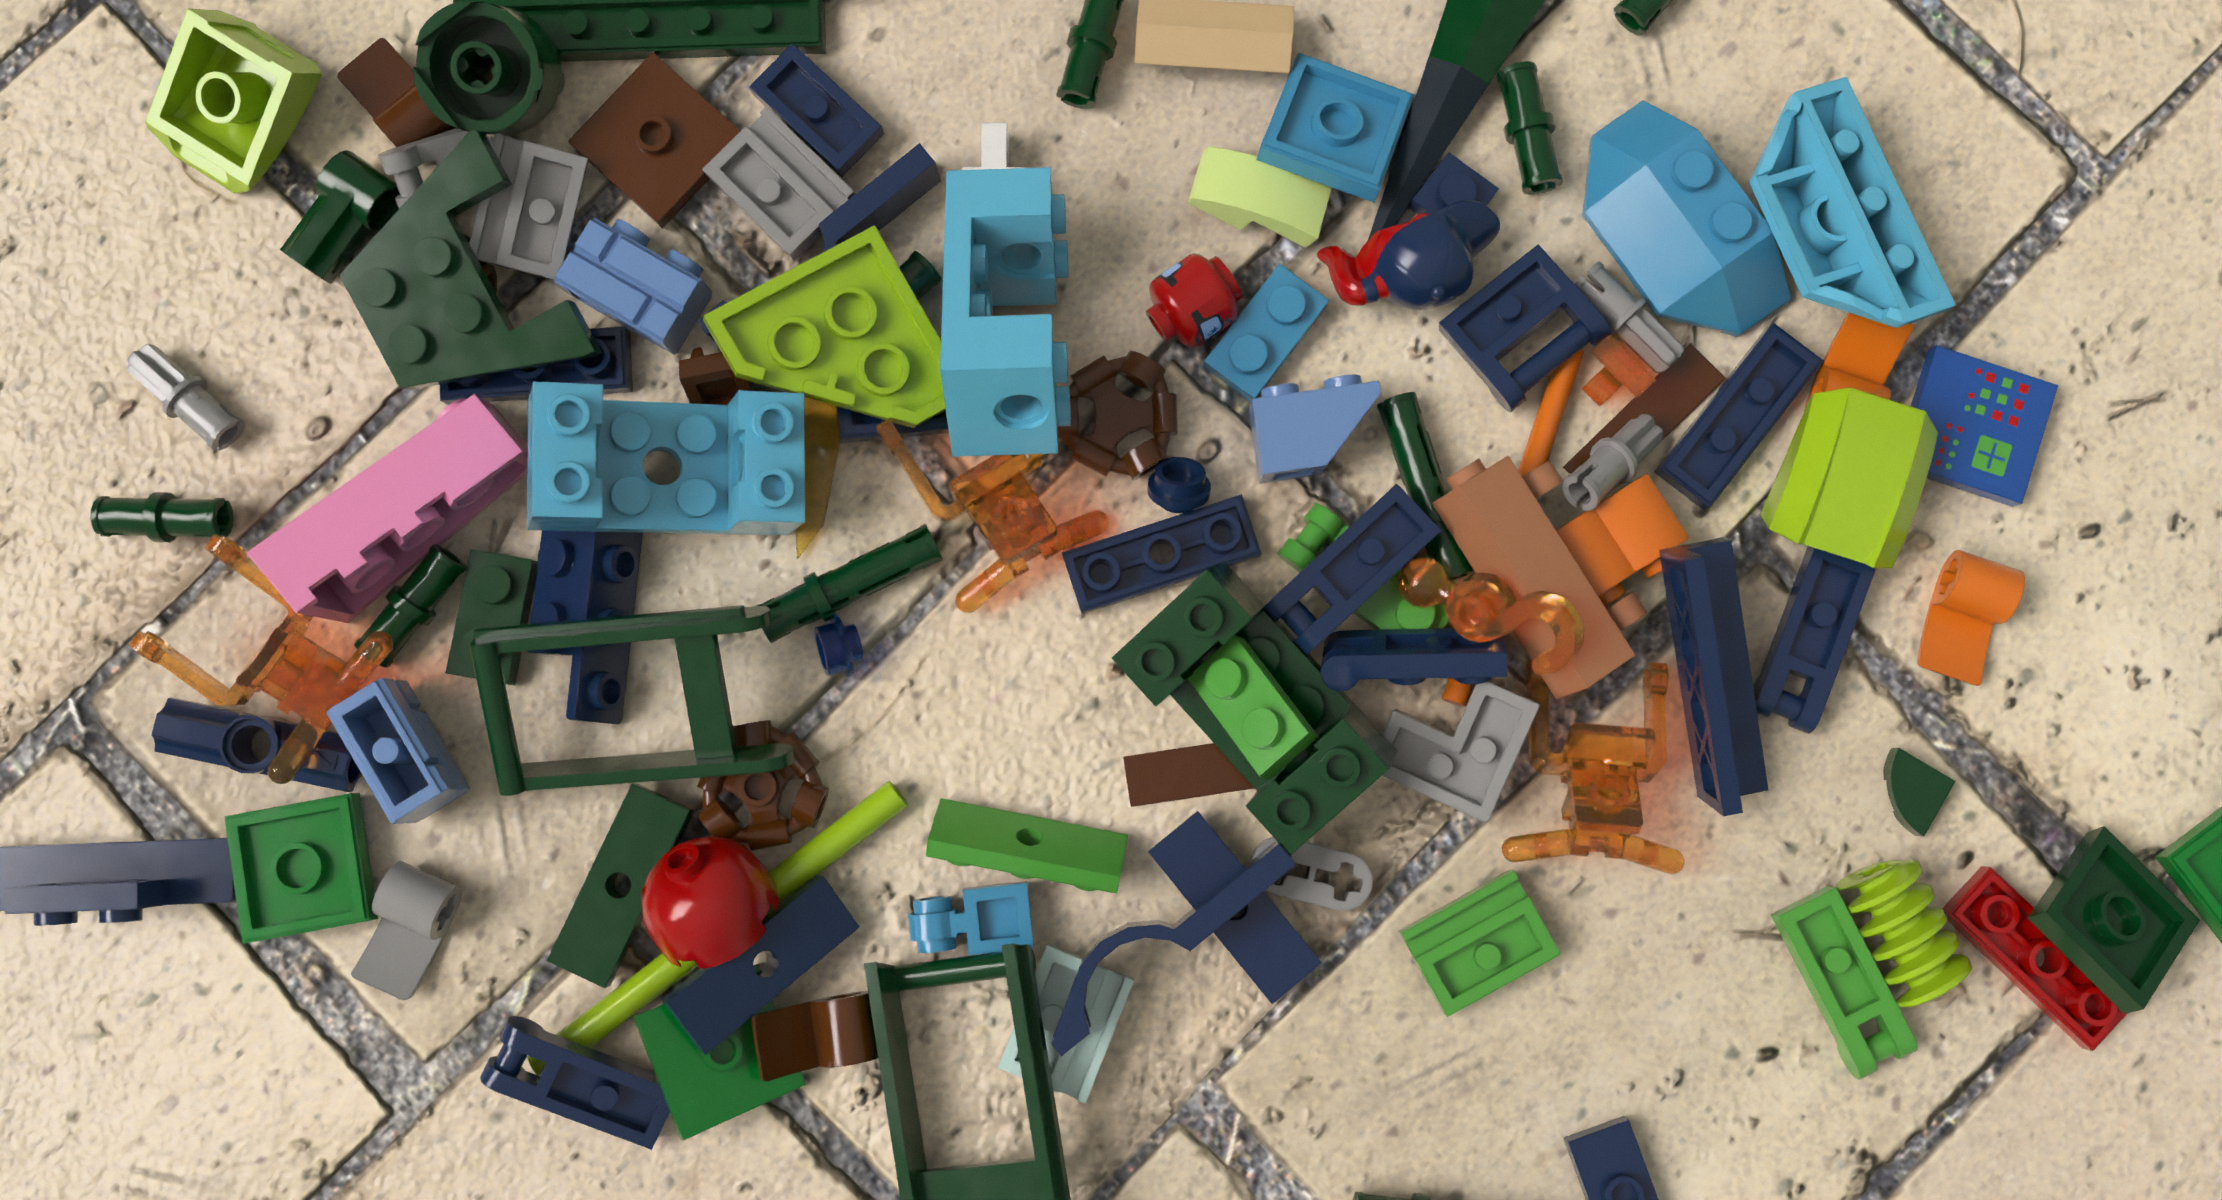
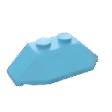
(1844, 212)

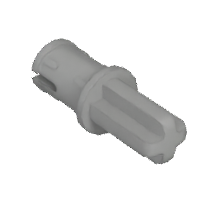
(1631, 320)
(185, 397)
(1612, 462)

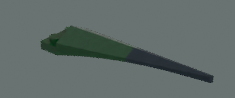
(1461, 64)

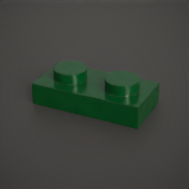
(494, 594)

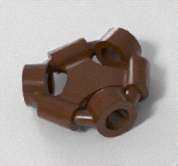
(1121, 415)
(763, 793)

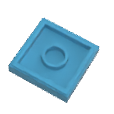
(1335, 127)

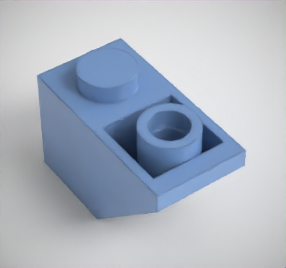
(1303, 431)

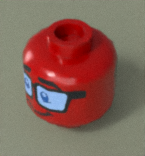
(1194, 300)

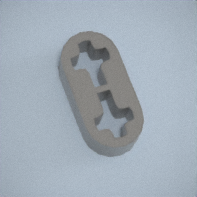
(1318, 892)

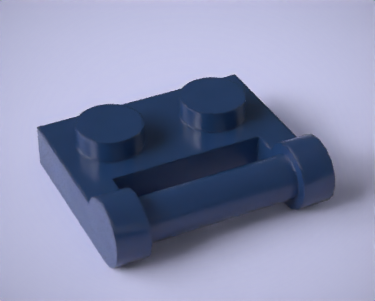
(1513, 310)

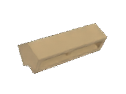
(1215, 35)

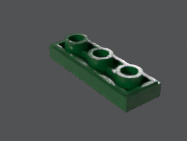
(602, 918)

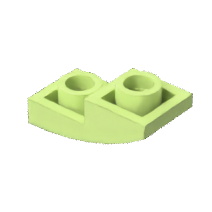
(1246, 190)

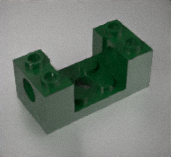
(1323, 776)

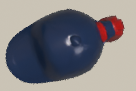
(1416, 261)

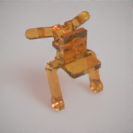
(1003, 509)
(285, 667)
(1602, 782)

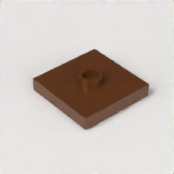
(654, 139)

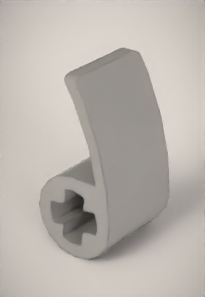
(413, 924)

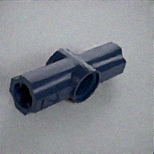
(226, 739)

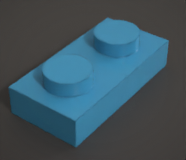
(1266, 333)

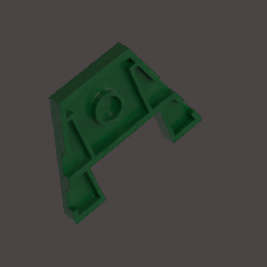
(431, 296)

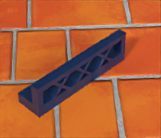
(1714, 672)

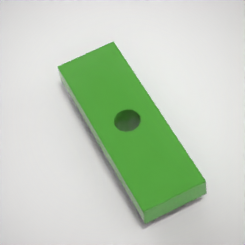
(1027, 846)

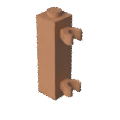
(1509, 535)

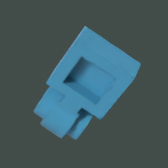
(990, 917)

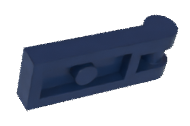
(1354, 567)
(1812, 637)
(1409, 657)
(578, 1083)

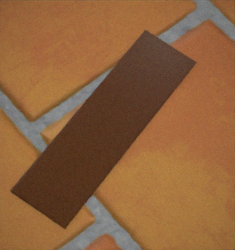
(1667, 399)
(1181, 775)

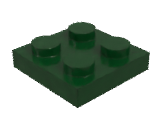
(2114, 920)

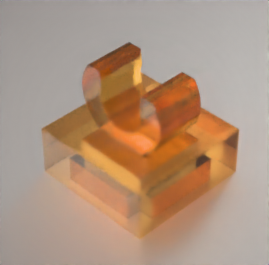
(1619, 369)

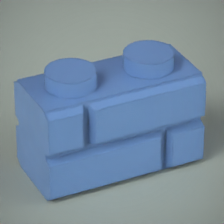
(634, 284)
(398, 751)

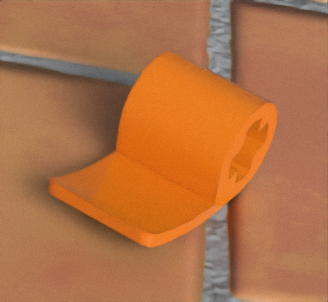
(1861, 356)
(1962, 612)

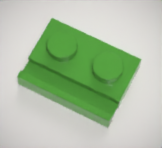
(1479, 942)

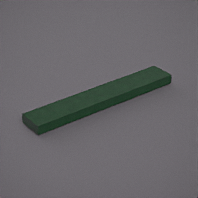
(674, 27)

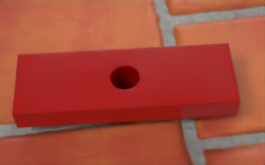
(1998, 925)

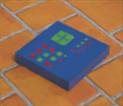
(1985, 423)

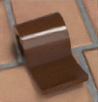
(388, 92)
(814, 1035)

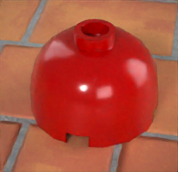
(707, 901)

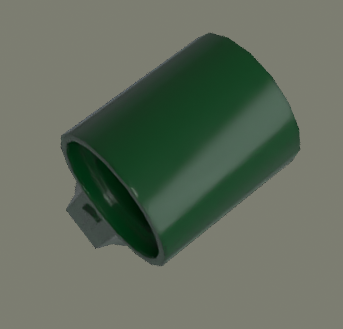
(349, 205)

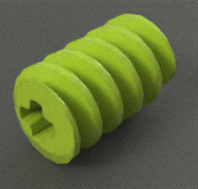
(1909, 930)

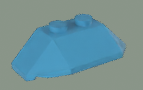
(1681, 224)

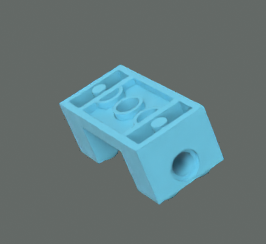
(1002, 369)
(734, 461)

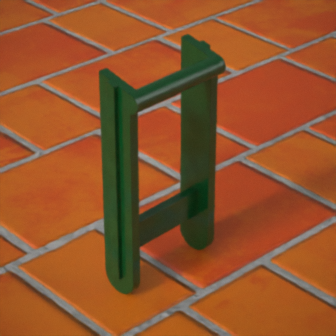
(702, 683)
(1016, 1179)

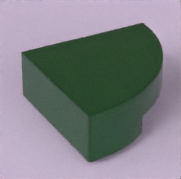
(1914, 790)

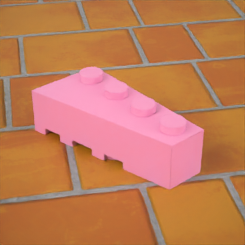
(390, 514)

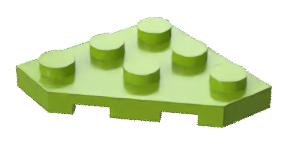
(838, 333)

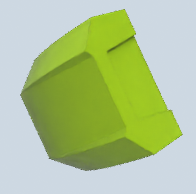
(230, 97)
(1852, 476)

